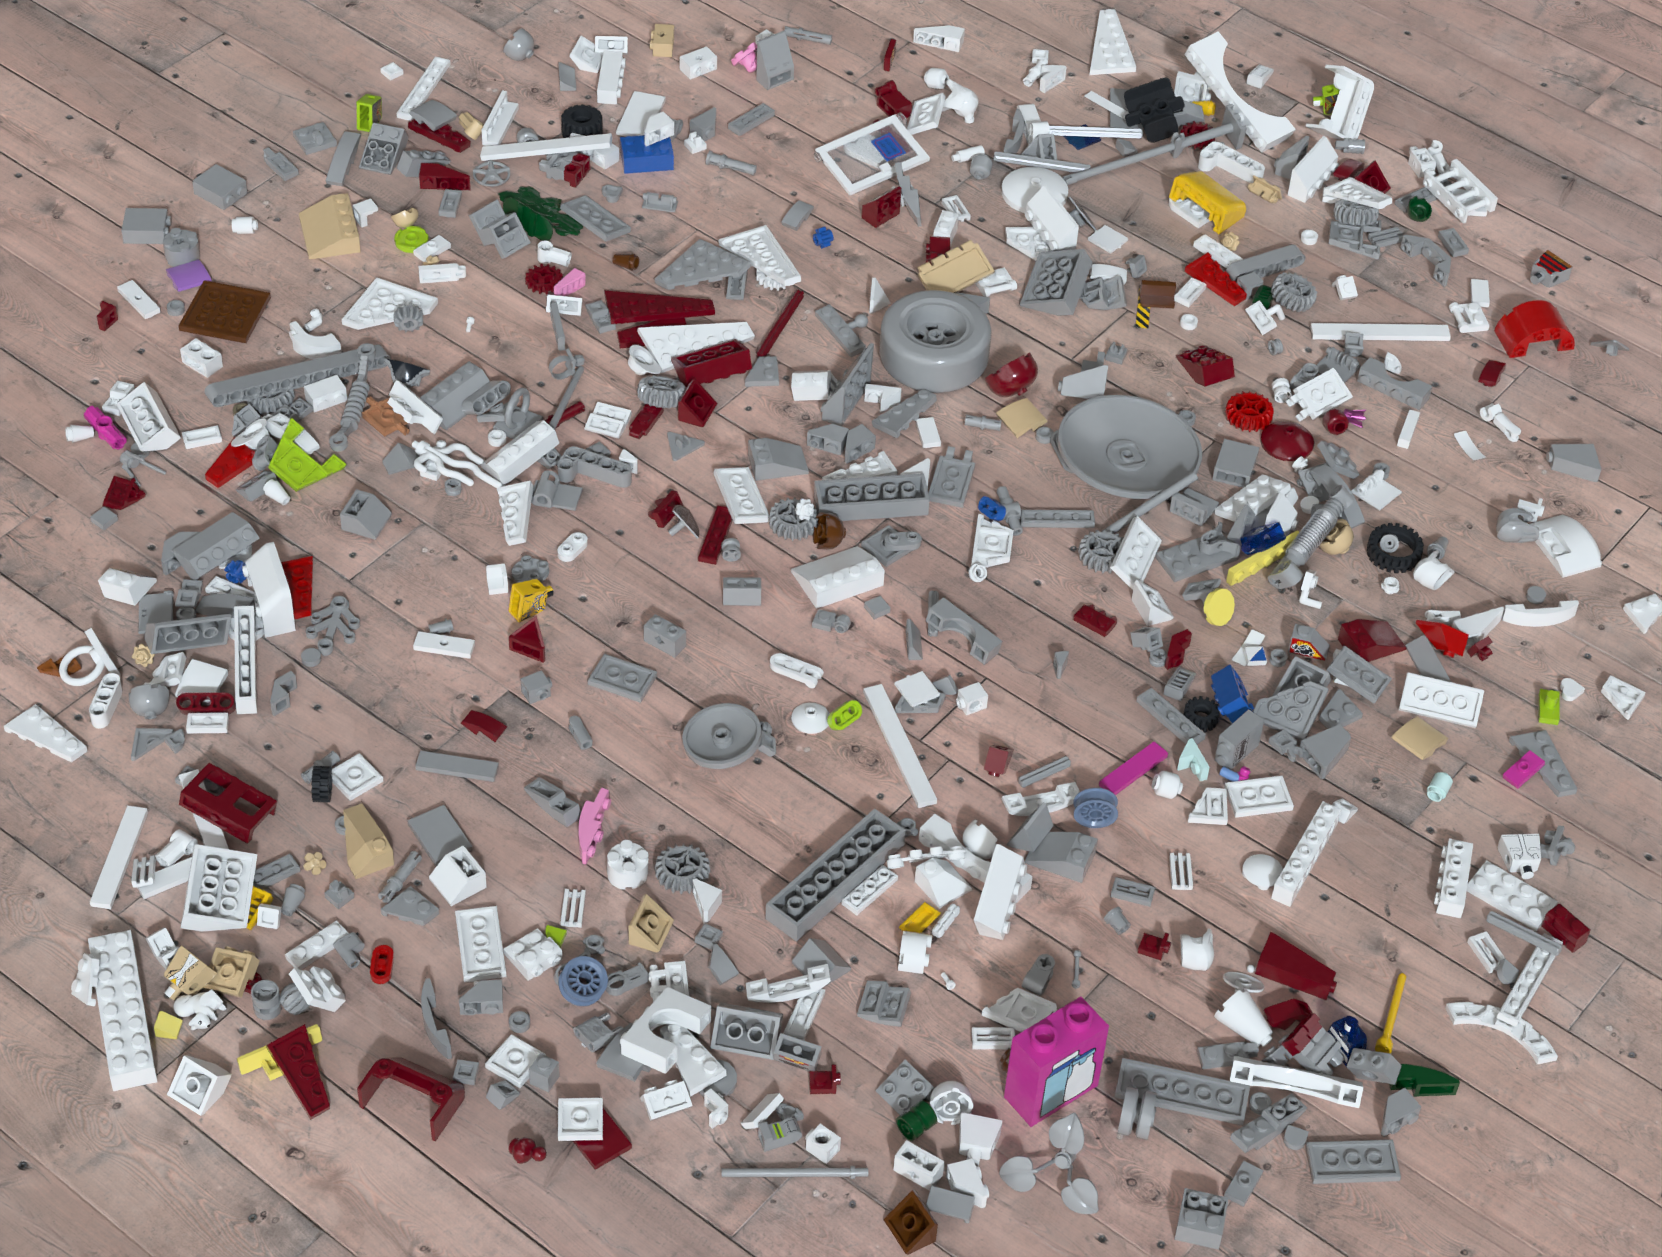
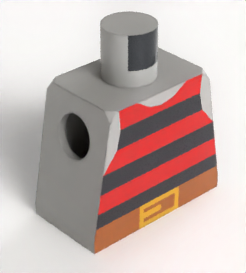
(1550, 270)

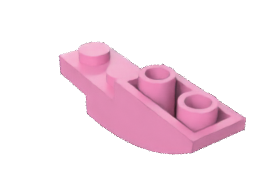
(590, 824)

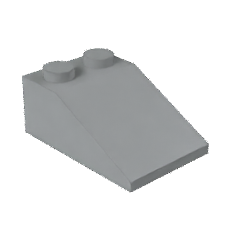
(775, 459)
(1300, 673)
(1064, 854)

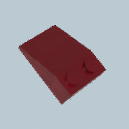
(1370, 639)

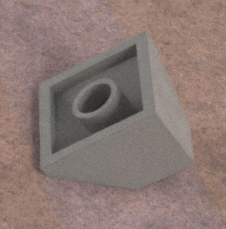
(1291, 157)

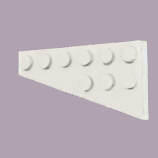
(1111, 48)
(763, 253)
(673, 341)

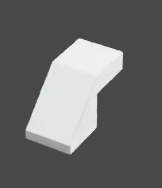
(162, 946)

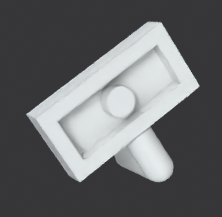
(1262, 317)
(1310, 581)

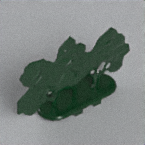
(537, 211)

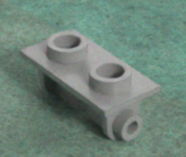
(665, 203)
(1275, 1055)

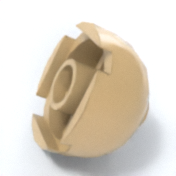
(1338, 539)

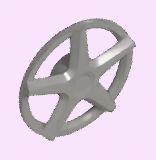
(491, 174)

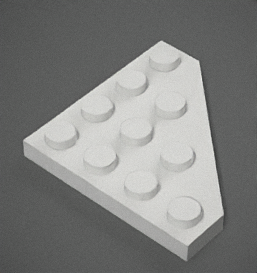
(1026, 241)
(381, 300)

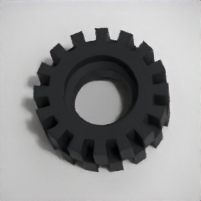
(1205, 706)
(321, 784)

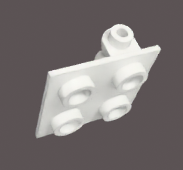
(1376, 490)

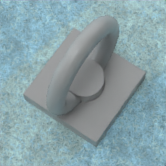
(520, 418)

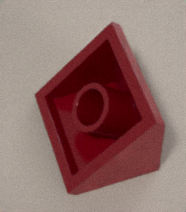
(1373, 177)
(695, 405)

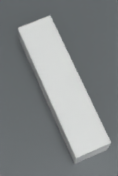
(1408, 429)

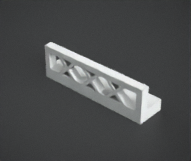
(499, 120)

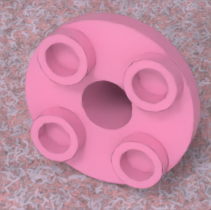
(747, 58)

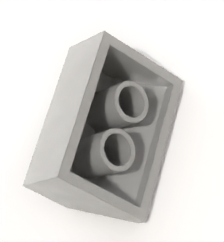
(746, 1030)

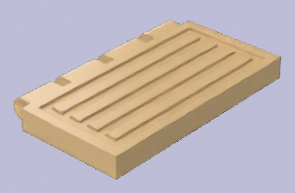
(958, 270)

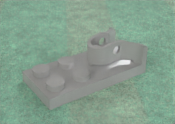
(1198, 555)

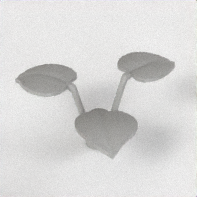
(1068, 1135)

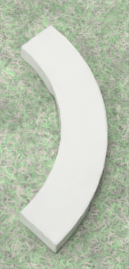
(1486, 1015)

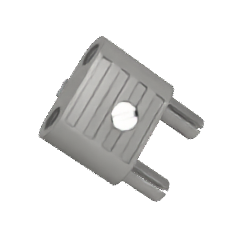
(595, 1033)

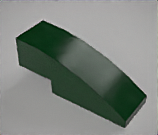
(1425, 1081)

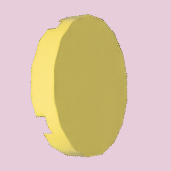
(1219, 606)

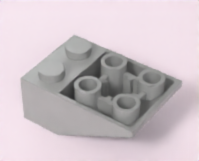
(774, 61)
(383, 148)

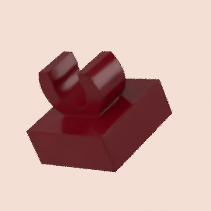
(1481, 648)

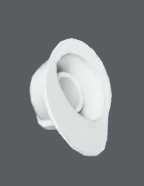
(642, 361)
(252, 434)

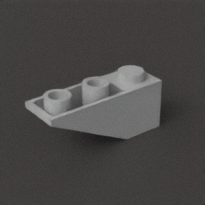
(411, 161)

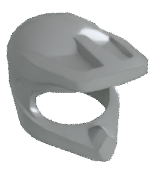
(1514, 530)

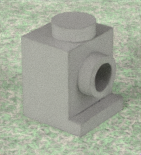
(1147, 638)

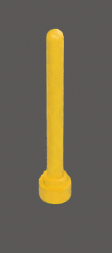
(1384, 1043)

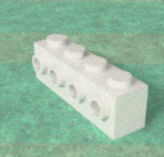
(1454, 879)

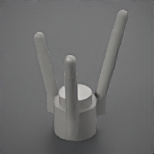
(132, 460)

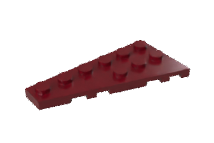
(640, 307)

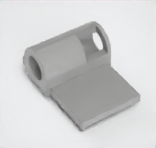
(553, 494)

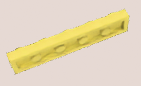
(1258, 561)

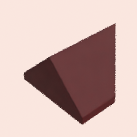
(528, 641)

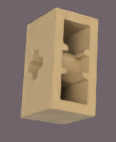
(662, 40)

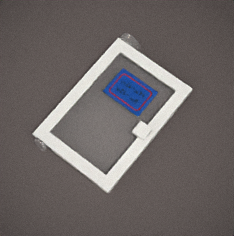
(871, 154)

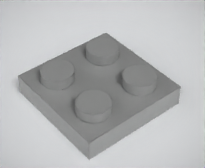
(1338, 459)

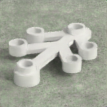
(955, 853)

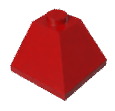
(1444, 637)

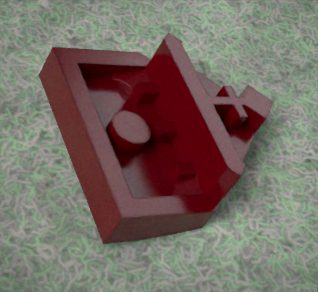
(122, 493)

